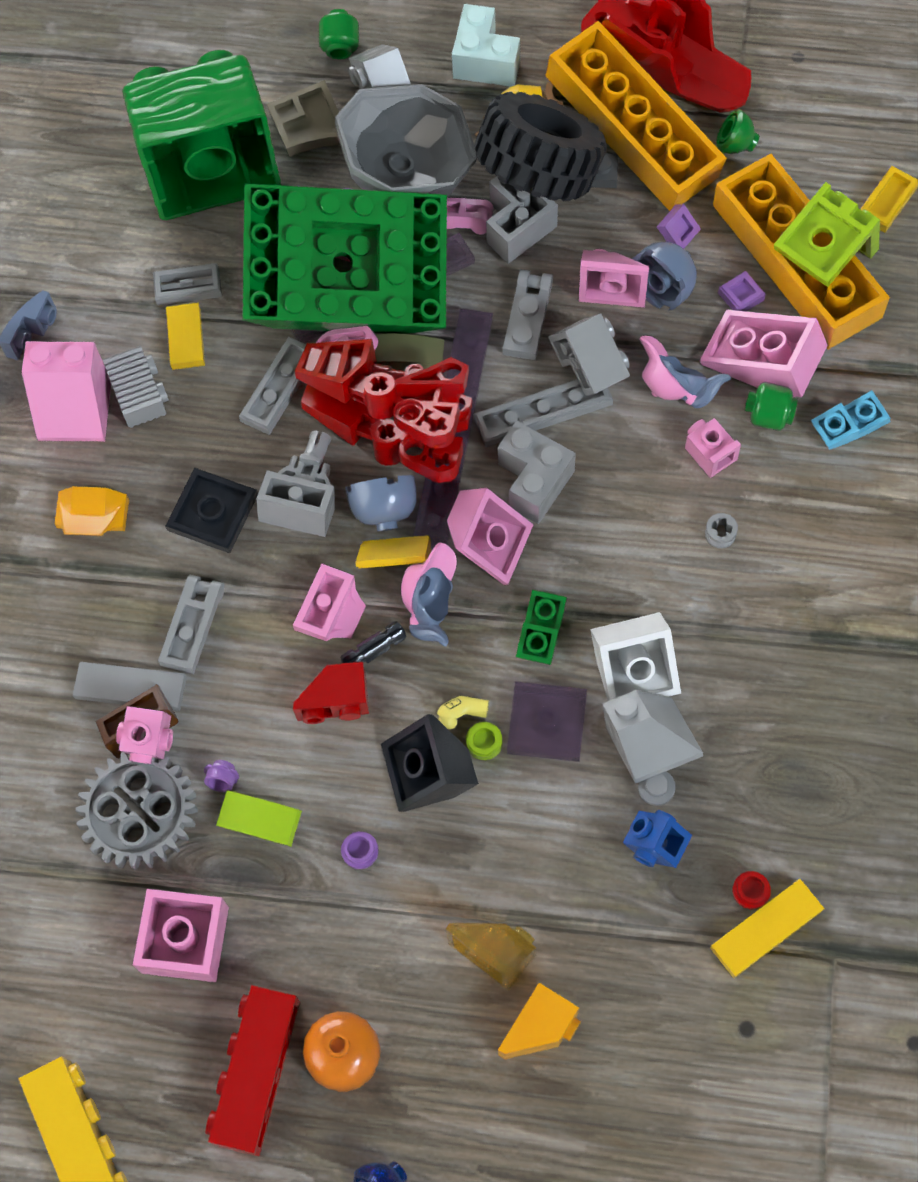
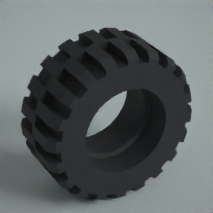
(540, 146)

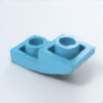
(851, 421)

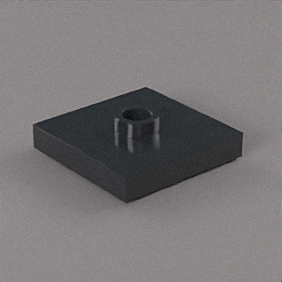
(211, 510)

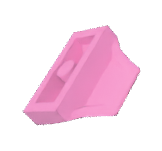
(330, 606)

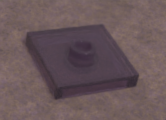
(547, 721)

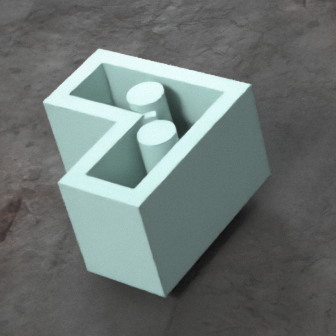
(481, 53)

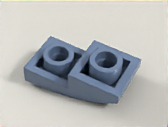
(30, 318)

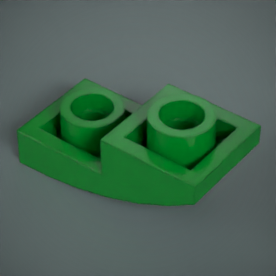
(541, 627)

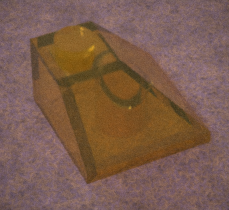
(493, 949)

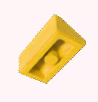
(393, 551)

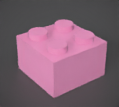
(181, 935)

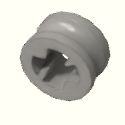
(730, 526)

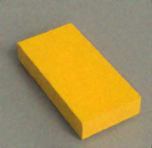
(890, 196)
(185, 336)

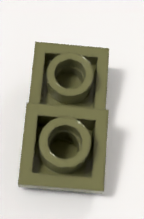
(408, 349)

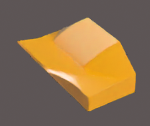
(91, 511)

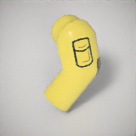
(461, 706)

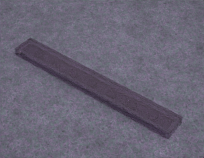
(438, 498)

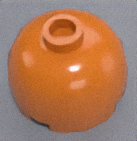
(341, 1051)

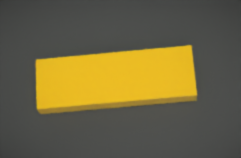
(767, 928)

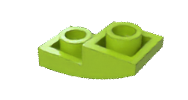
(259, 818)

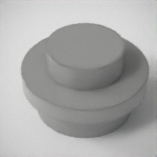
(657, 789)

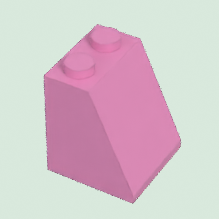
(66, 390)

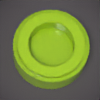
(484, 740)

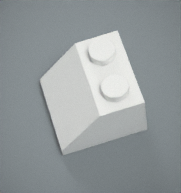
(636, 657)

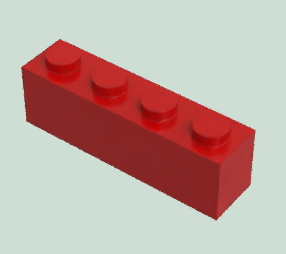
(253, 1071)

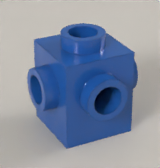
(657, 839)

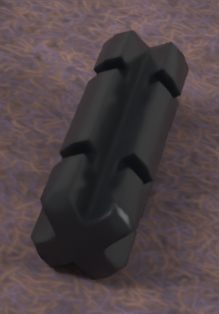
(375, 644)

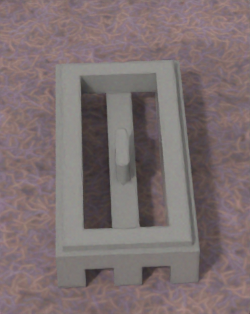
(187, 288)

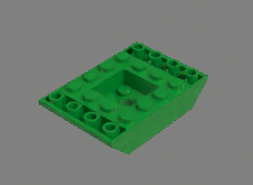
(388, 236)

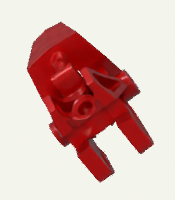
(358, 396)

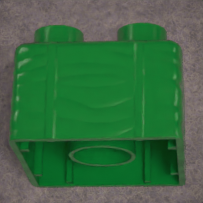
(200, 133)

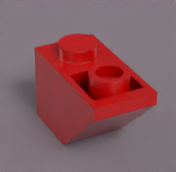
(335, 692)

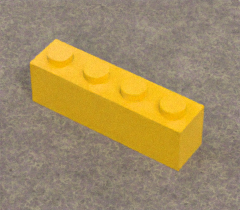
(69, 1123)

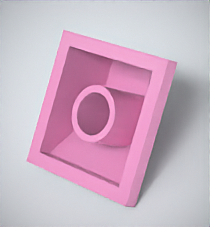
(612, 279)
(488, 532)

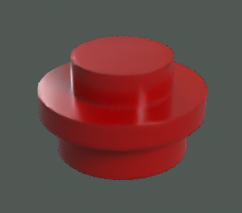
(751, 890)

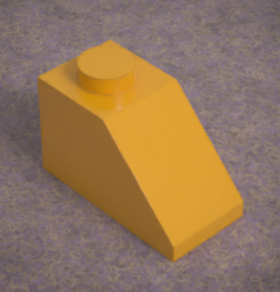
(541, 1024)

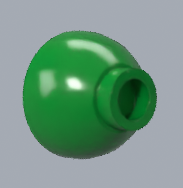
(737, 134)

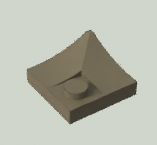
(306, 119)

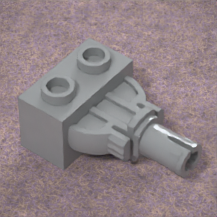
(300, 493)

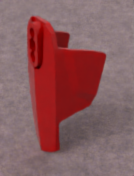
(676, 49)

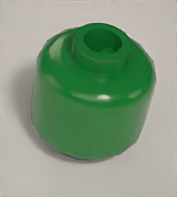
(338, 34)
(771, 406)

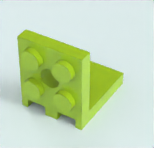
(841, 219)

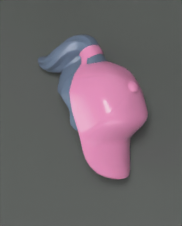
(673, 381)
(427, 591)

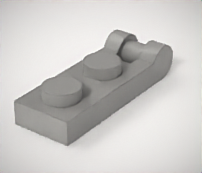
(527, 315)
(190, 624)

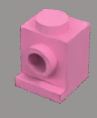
(711, 455)

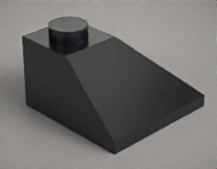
(427, 764)

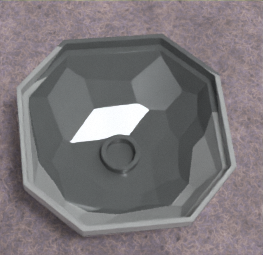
(405, 140)

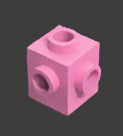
(144, 722)

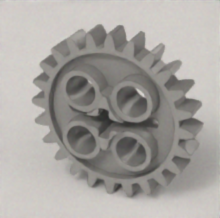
(112, 832)

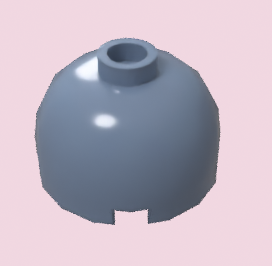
(670, 274)
(382, 501)

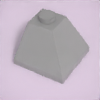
(649, 733)

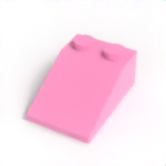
(766, 349)

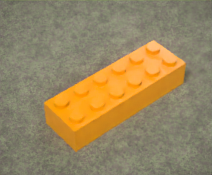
(635, 116)
(758, 208)

